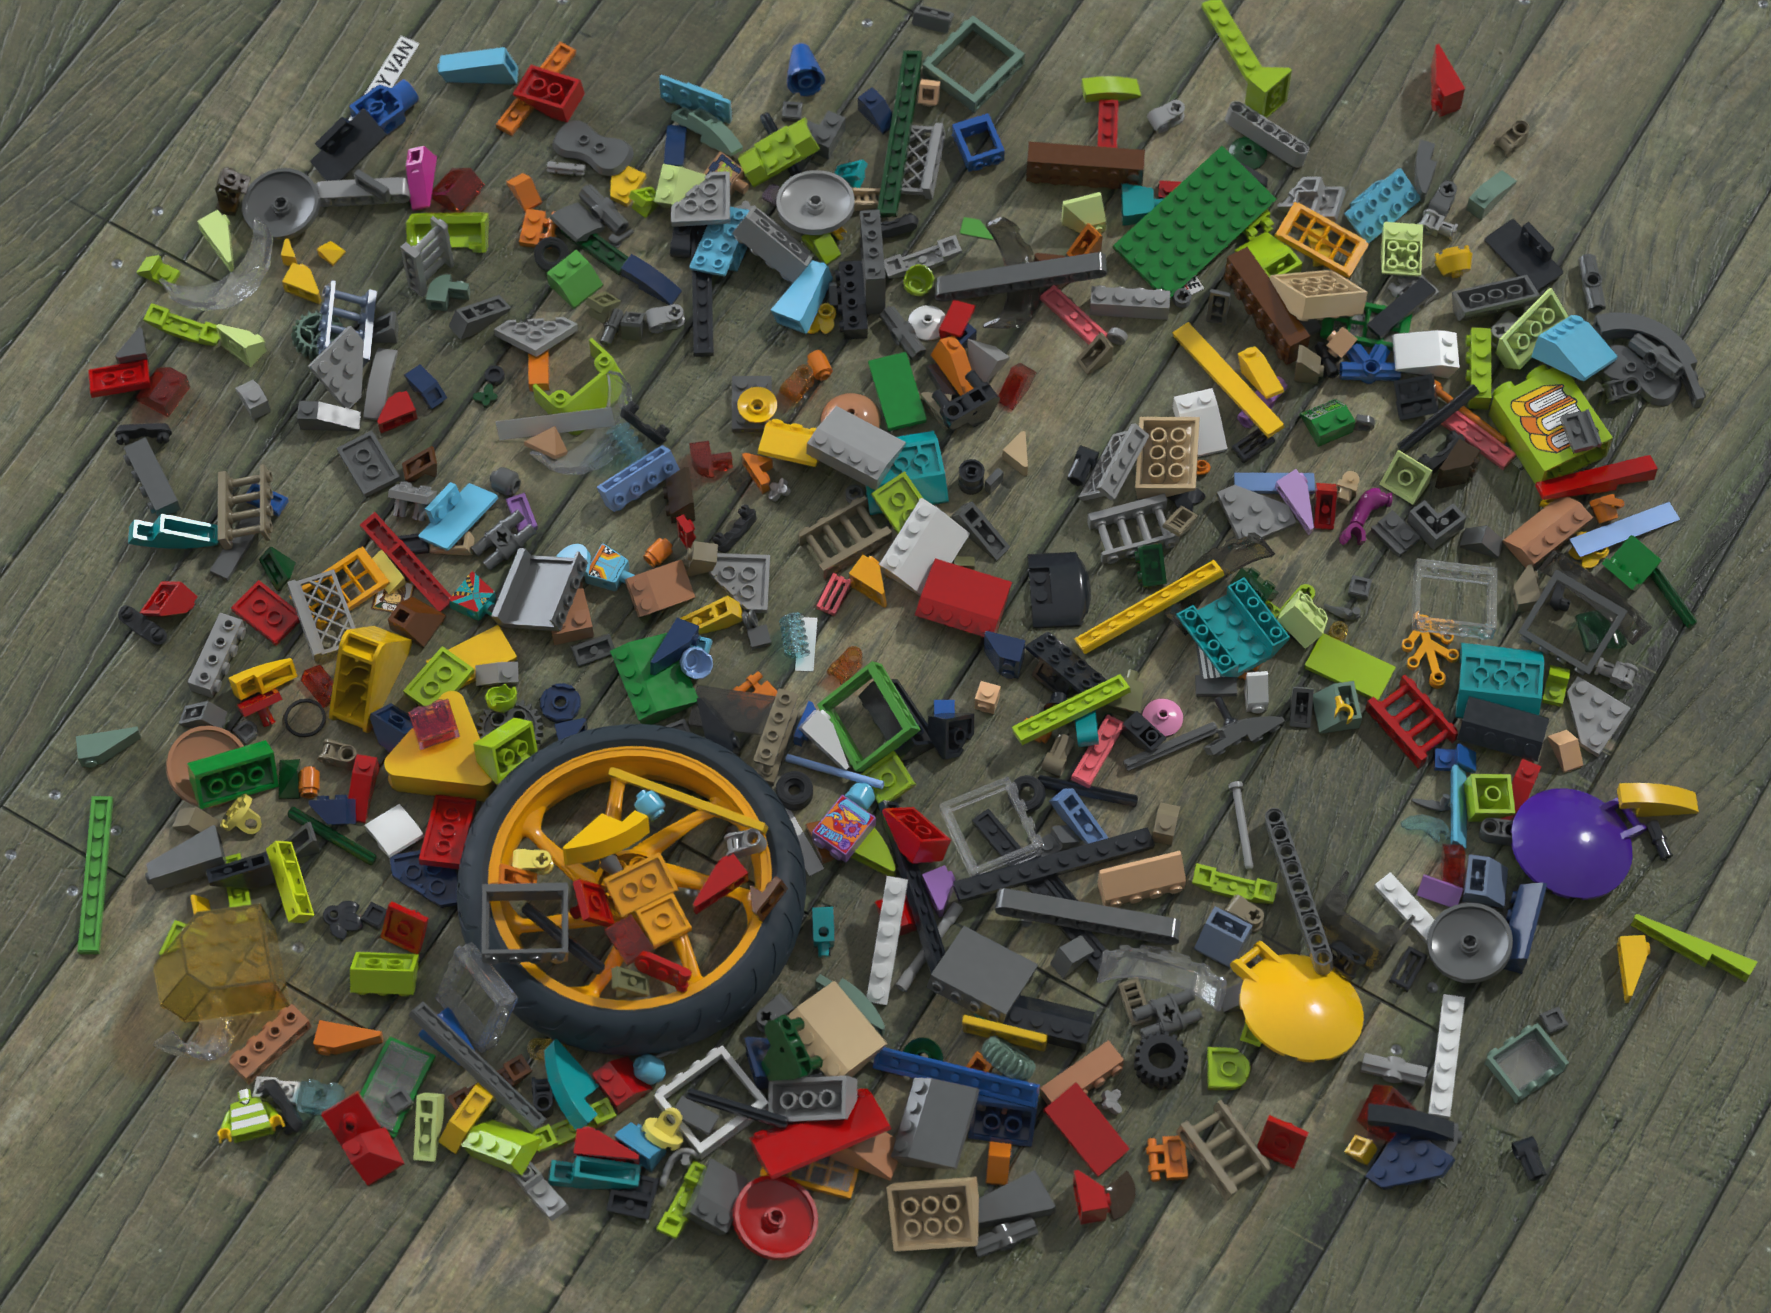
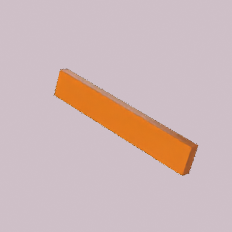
(519, 110)

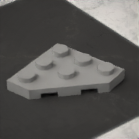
(704, 202)
(536, 334)
(342, 367)
(1254, 512)
(744, 579)
(1594, 715)

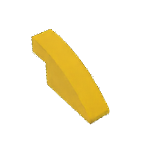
(1656, 799)
(605, 837)

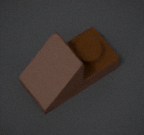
(420, 464)
(765, 901)

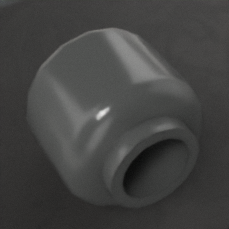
(505, 481)

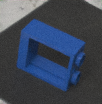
(971, 127)

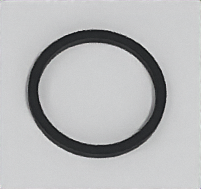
(306, 734)

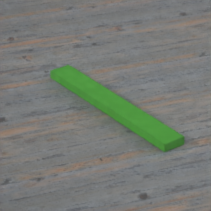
(95, 875)

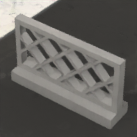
(932, 159)
(1115, 464)
(305, 614)

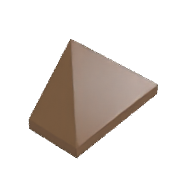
(548, 443)

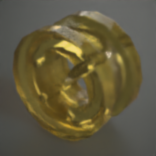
(1338, 624)

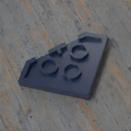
(430, 882)
(1409, 1162)

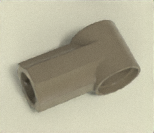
(1057, 758)

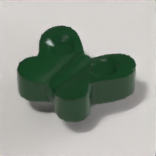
(486, 396)

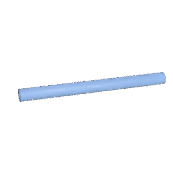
(834, 771)

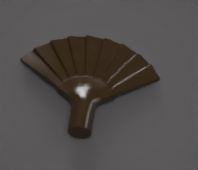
(1121, 1195)

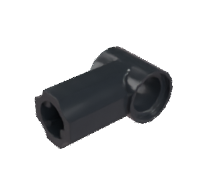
(1083, 462)
(1527, 1152)

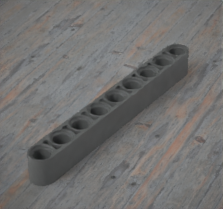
(1020, 277)
(1302, 898)
(1087, 916)

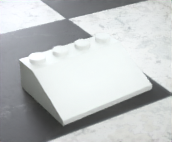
(922, 539)

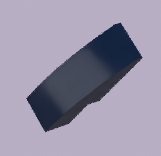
(675, 145)
(650, 280)

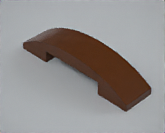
(512, 1071)

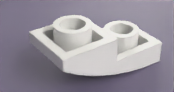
(290, 1088)

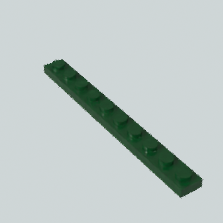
(900, 133)

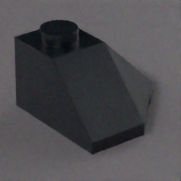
(950, 732)

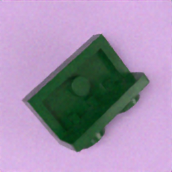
(1151, 565)
(1263, 588)

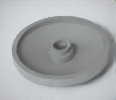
(815, 202)

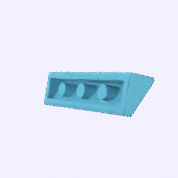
(1458, 807)

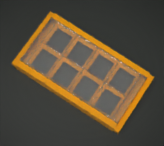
(825, 1177)

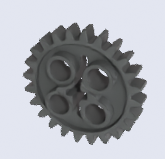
(519, 710)

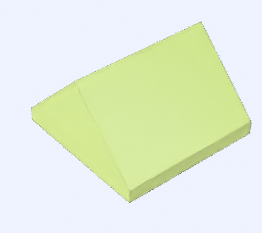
(1406, 477)

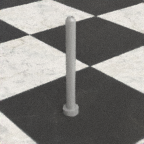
(1236, 788)

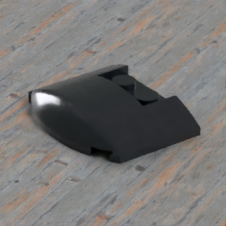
(1058, 590)

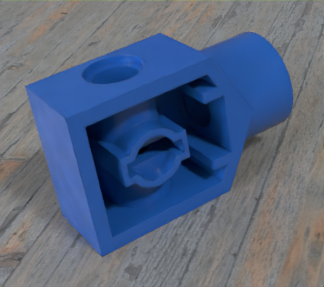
(387, 104)

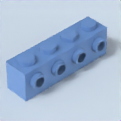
(638, 478)

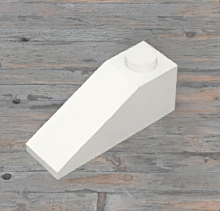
(823, 735)

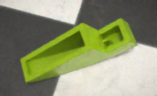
(875, 854)

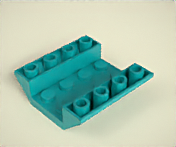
(924, 467)
(1235, 630)
(1500, 676)

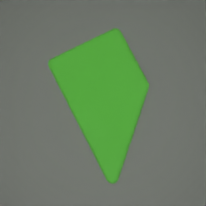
(974, 228)

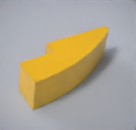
(262, 678)

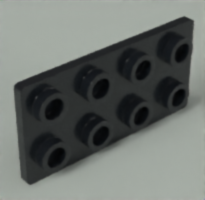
(346, 145)
(1525, 252)
(1060, 667)

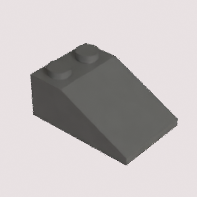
(714, 1198)

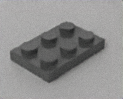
(739, 385)
(368, 464)

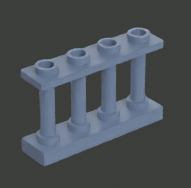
(365, 318)

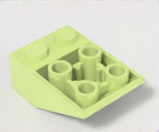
(1401, 249)

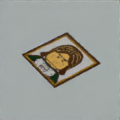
(386, 602)

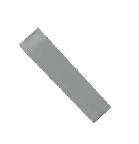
(1266, 134)
(349, 194)

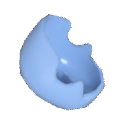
(696, 663)

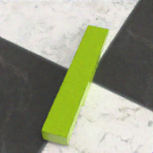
(1695, 948)

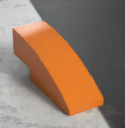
(539, 371)

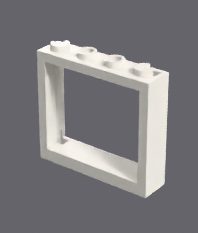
(729, 1129)

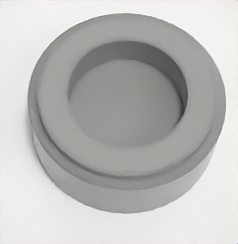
(1117, 336)

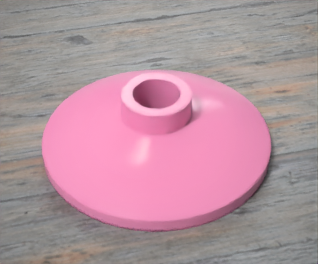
(1166, 725)

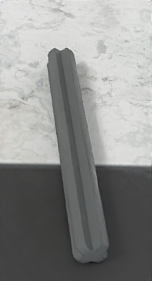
(1171, 746)

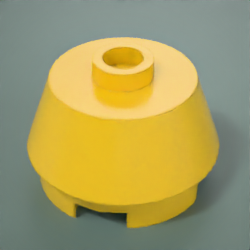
(1454, 261)

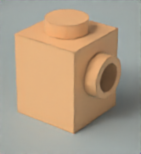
(929, 92)
(1340, 342)
(987, 697)

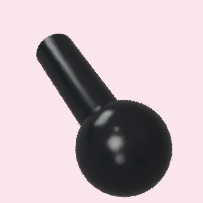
(1224, 711)

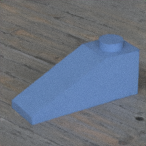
(1077, 816)

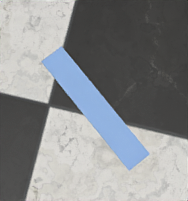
(1622, 529)

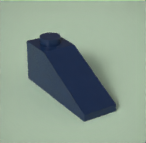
(678, 639)

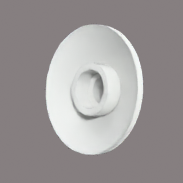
(927, 329)

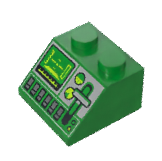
(1328, 421)

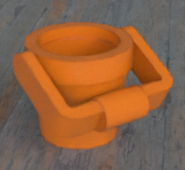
(1606, 508)

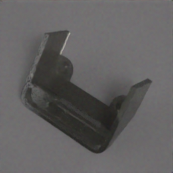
(1340, 926)

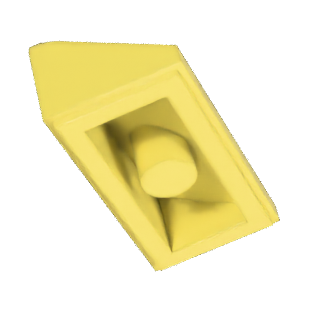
(390, 571)

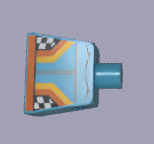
(608, 569)

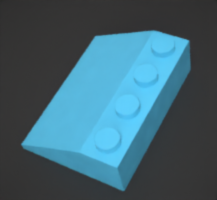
(1574, 348)

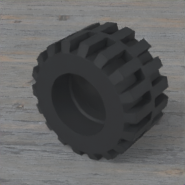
(1161, 1044)

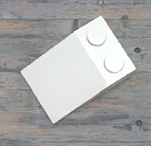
(1426, 353)
(1203, 405)

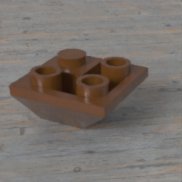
(415, 621)

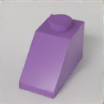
(939, 888)

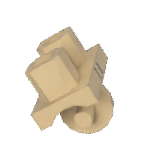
(1347, 487)

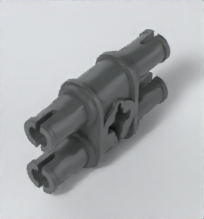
(503, 529)
(1169, 1005)

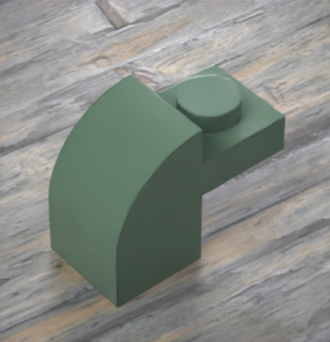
(443, 289)

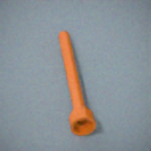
(1466, 412)

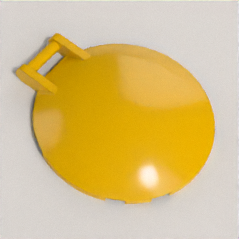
(1296, 1007)

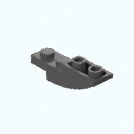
(1249, 729)

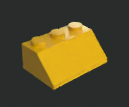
(786, 442)

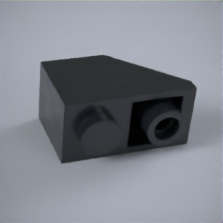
(1142, 733)

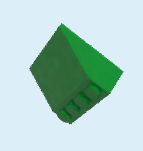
(652, 695)

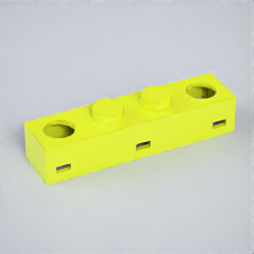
(286, 873)

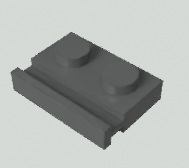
(1580, 431)
(1395, 533)

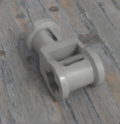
(1437, 225)
(1617, 673)

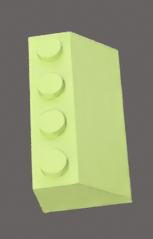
(1519, 341)

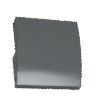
(577, 222)

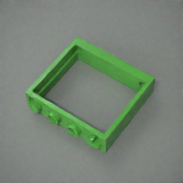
(894, 700)

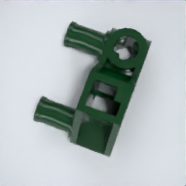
(782, 1059)

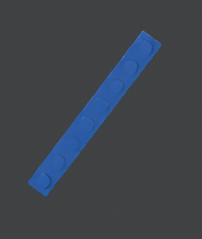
(988, 1083)

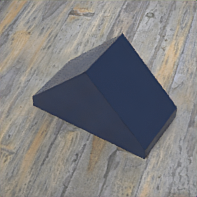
(570, 727)

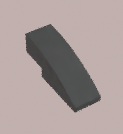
(1424, 168)

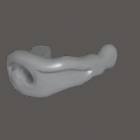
(686, 1156)

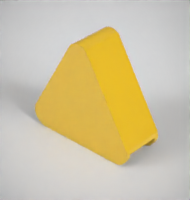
(365, 673)
(442, 768)

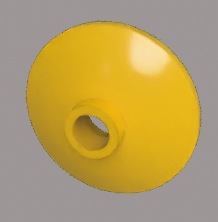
(754, 398)

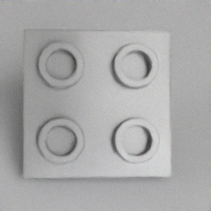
(405, 492)

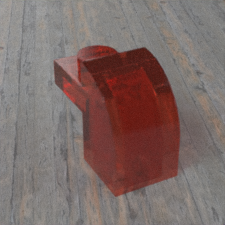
(705, 462)

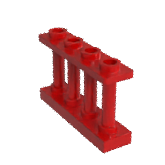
(1402, 737)

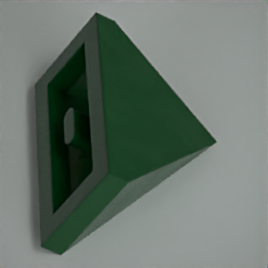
(277, 566)
(289, 779)

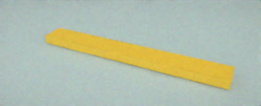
(1228, 380)
(1149, 607)
(688, 800)

